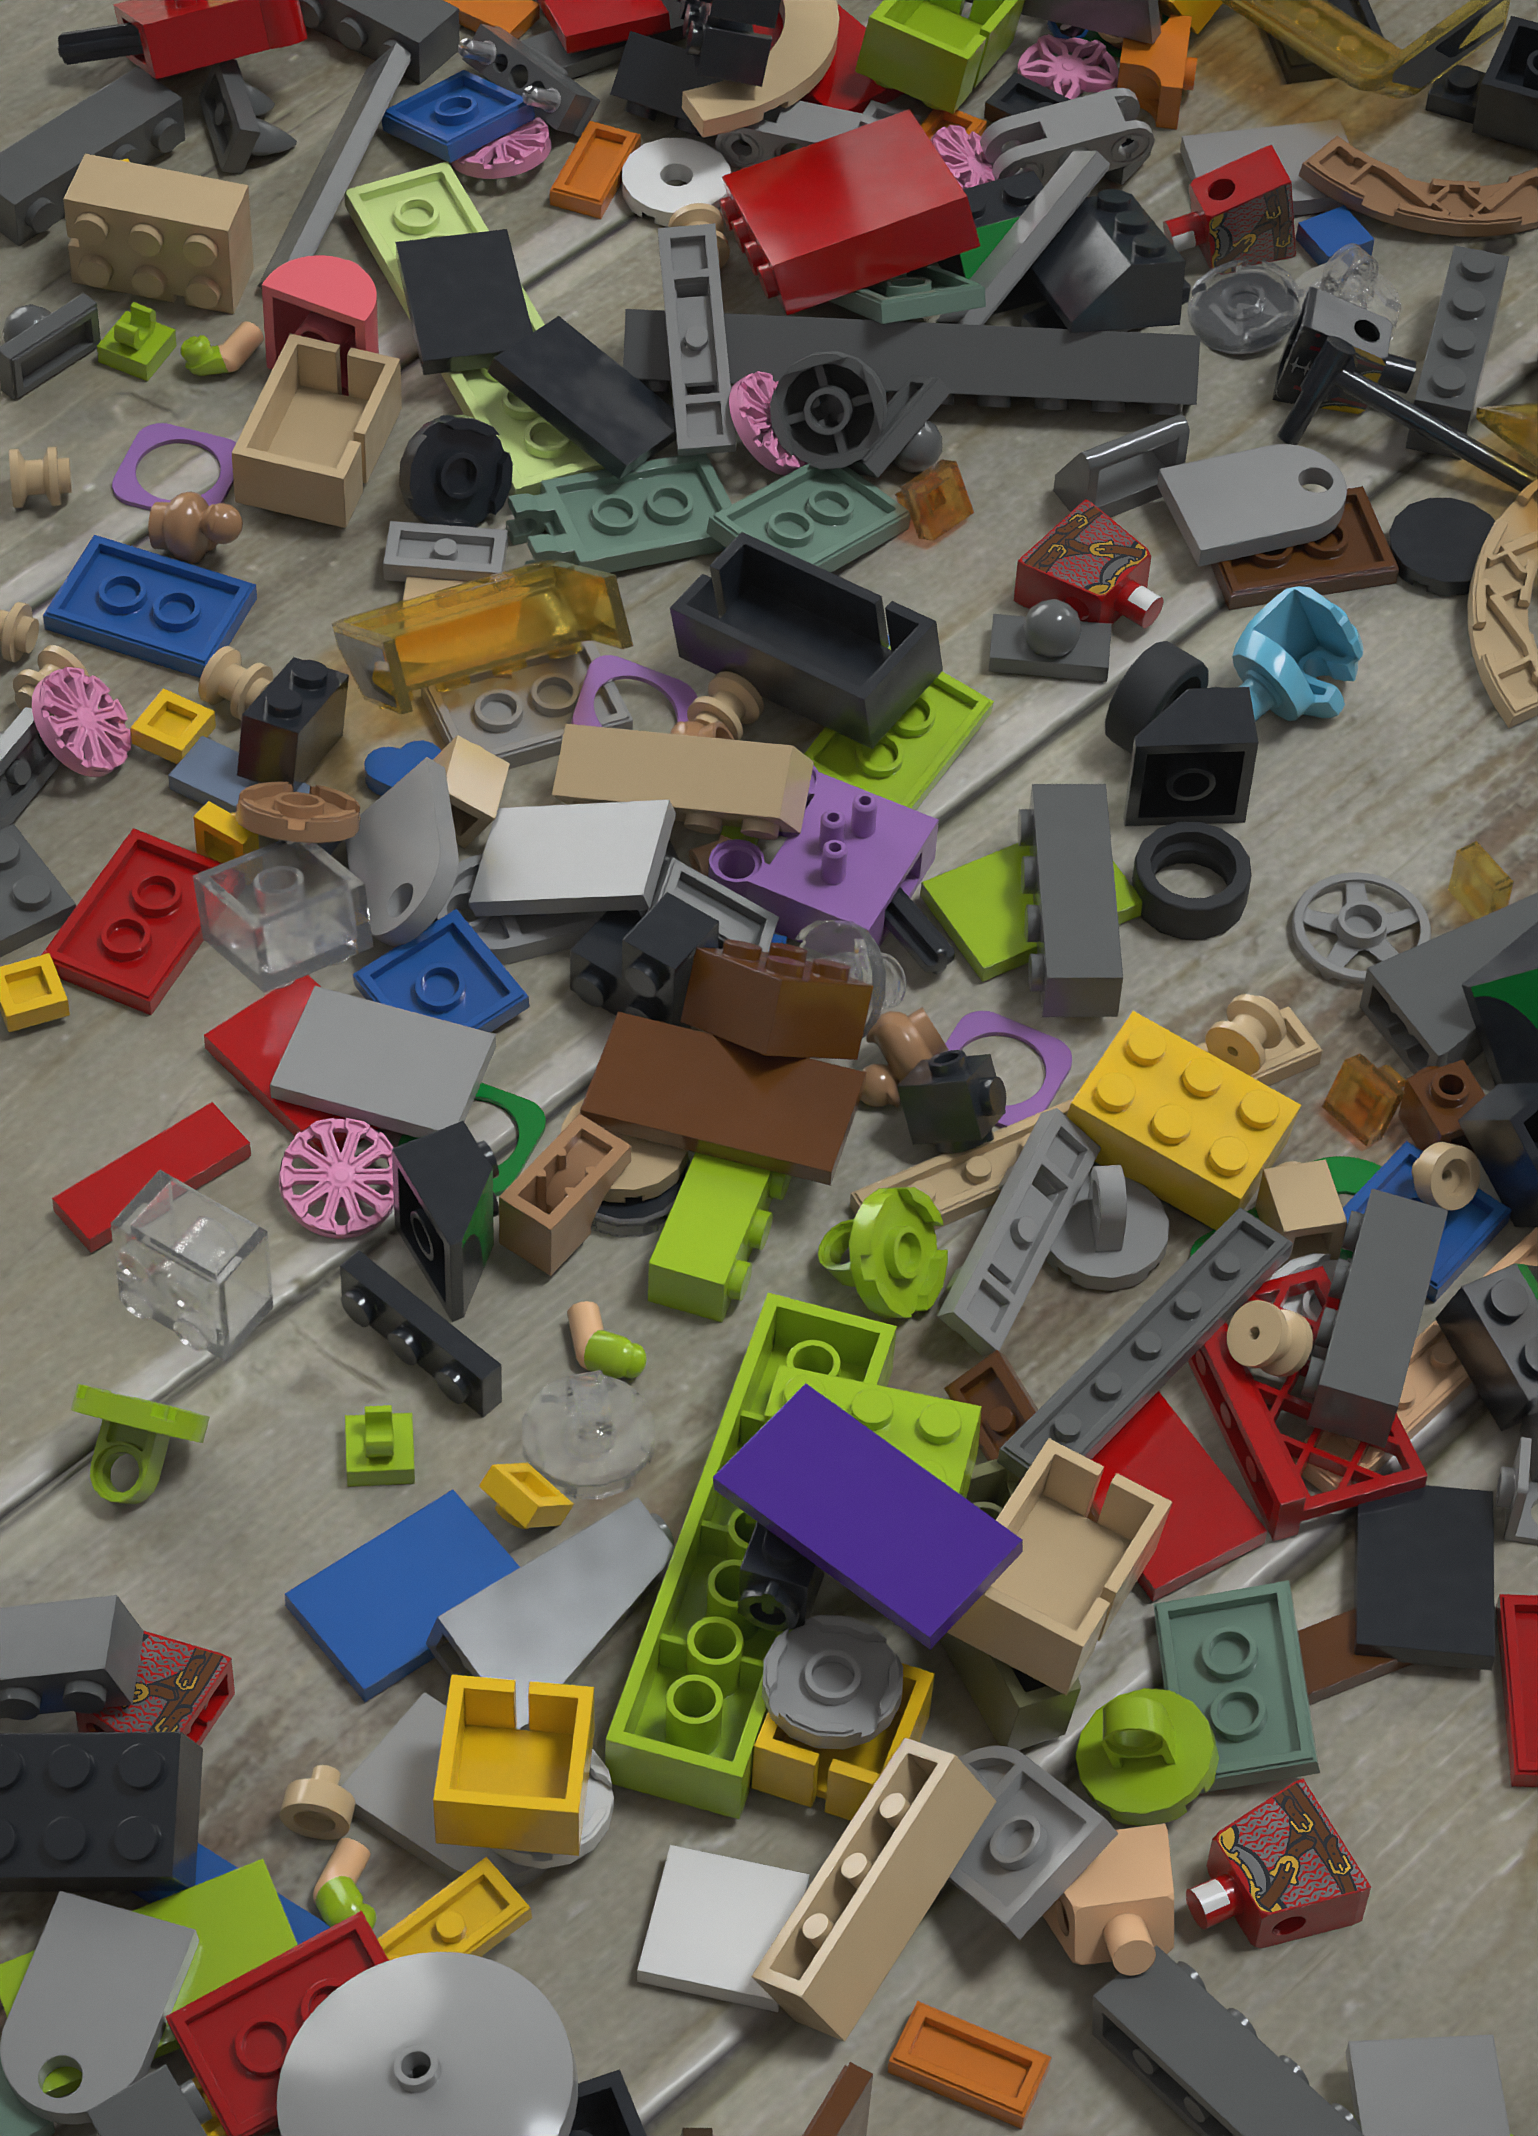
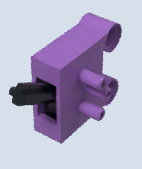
(850, 863)

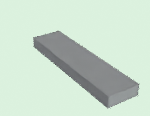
(1032, 233)

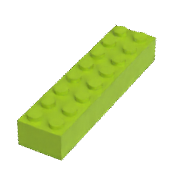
(698, 1674)

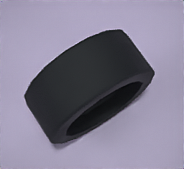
(1149, 688)
(1198, 845)

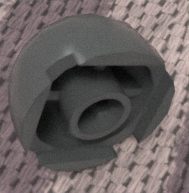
(828, 409)

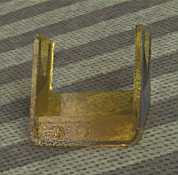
(1366, 58)
(478, 628)

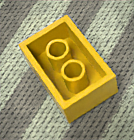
(1182, 1121)

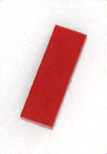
(189, 1151)

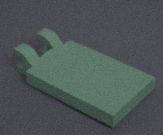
(624, 523)

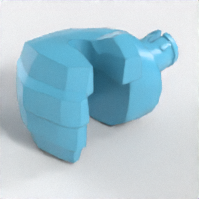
(1290, 646)

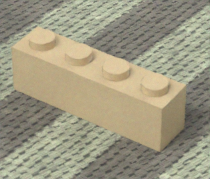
(703, 777)
(874, 1889)

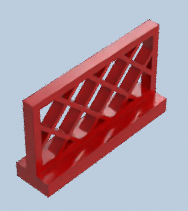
(1265, 1453)

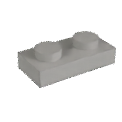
(443, 552)

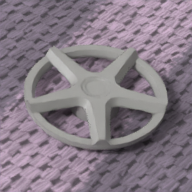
(1358, 925)

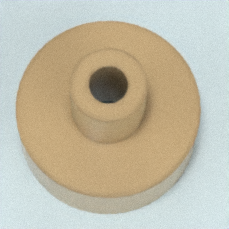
(1446, 1176)
(318, 1805)

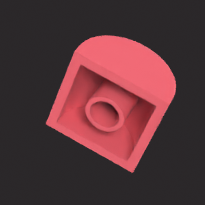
(320, 301)

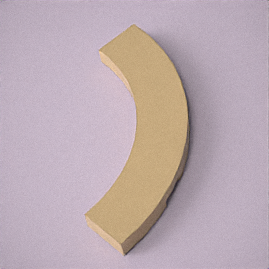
(791, 71)
(1499, 610)

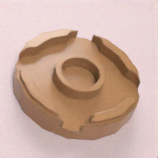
(296, 816)

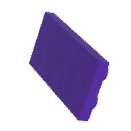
(868, 1515)

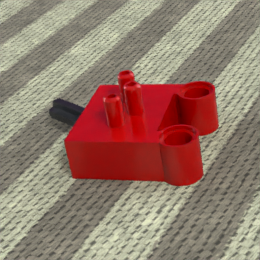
(186, 34)

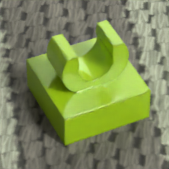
(137, 343)
(379, 1447)

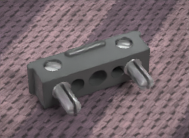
(532, 76)

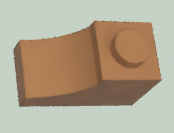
(559, 1193)

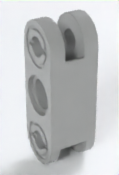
(786, 131)
(1049, 134)

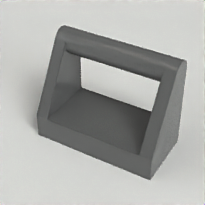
(1124, 470)

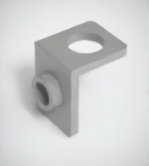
(1518, 1497)

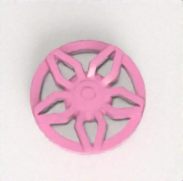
(1066, 72)

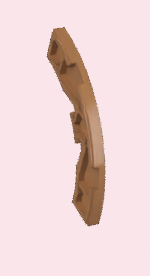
(1432, 207)

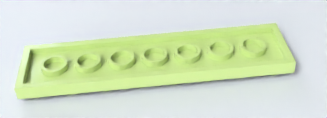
(432, 205)

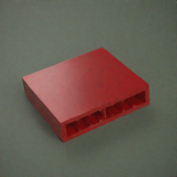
(847, 212)

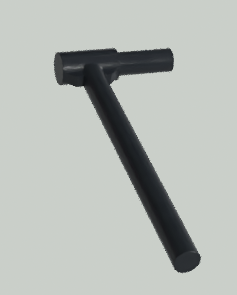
(1335, 372)

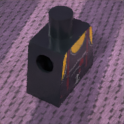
(1366, 331)

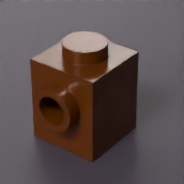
(1435, 1103)

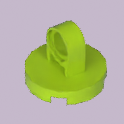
(890, 1252)
(136, 1429)
(1147, 1756)

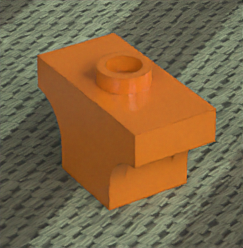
(1160, 70)

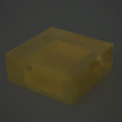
(1479, 881)

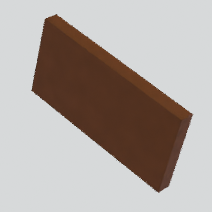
(723, 1098)

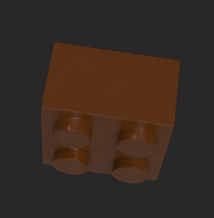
(777, 1001)

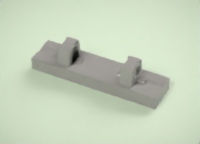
(696, 338)
(1018, 1232)

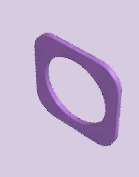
(129, 491)
(612, 668)
(1052, 1051)

